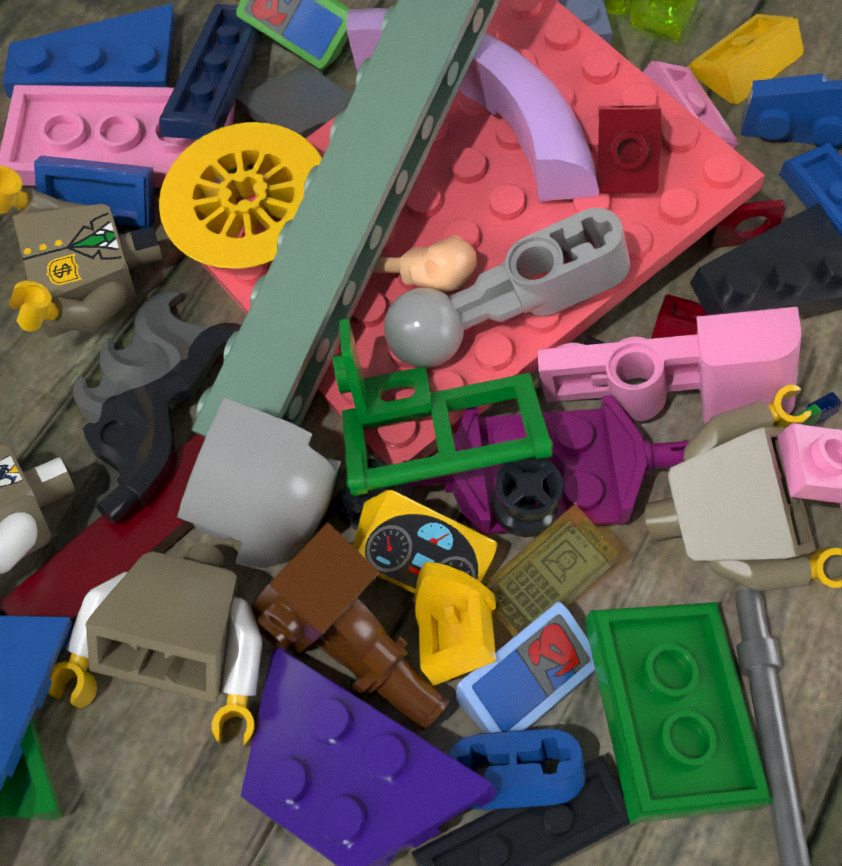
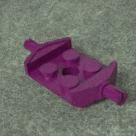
(592, 448)

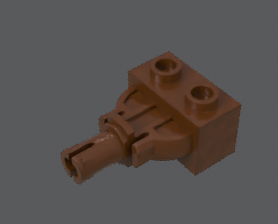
(319, 605)

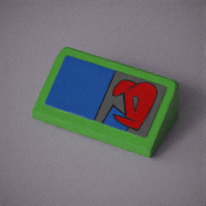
(306, 27)

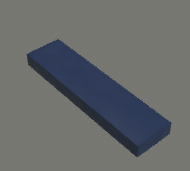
(211, 76)

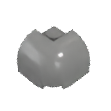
(259, 485)

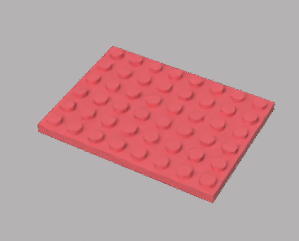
(486, 193)

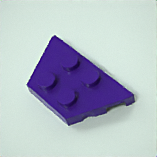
(347, 772)

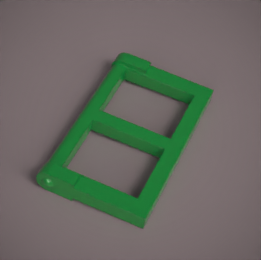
(450, 461)

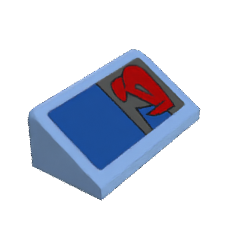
(529, 674)

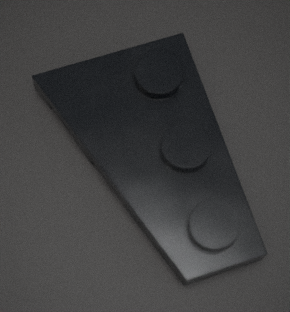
(778, 269)

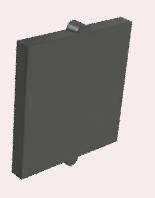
(296, 101)

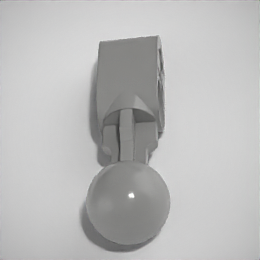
(428, 325)

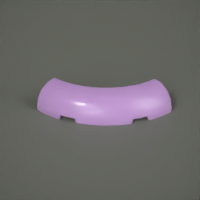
(523, 96)

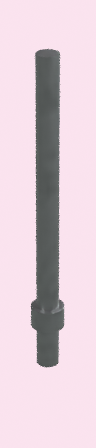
(760, 662)

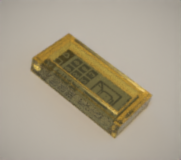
(551, 570)

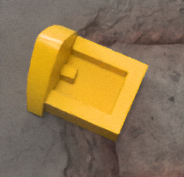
(453, 622)

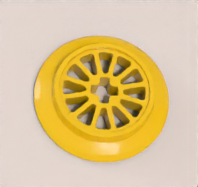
(210, 159)

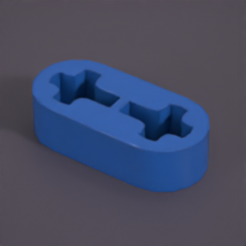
(518, 765)

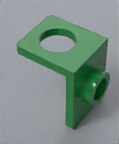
(368, 391)

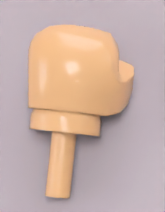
(441, 266)

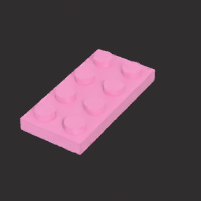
(90, 125)

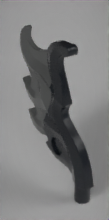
(138, 395)

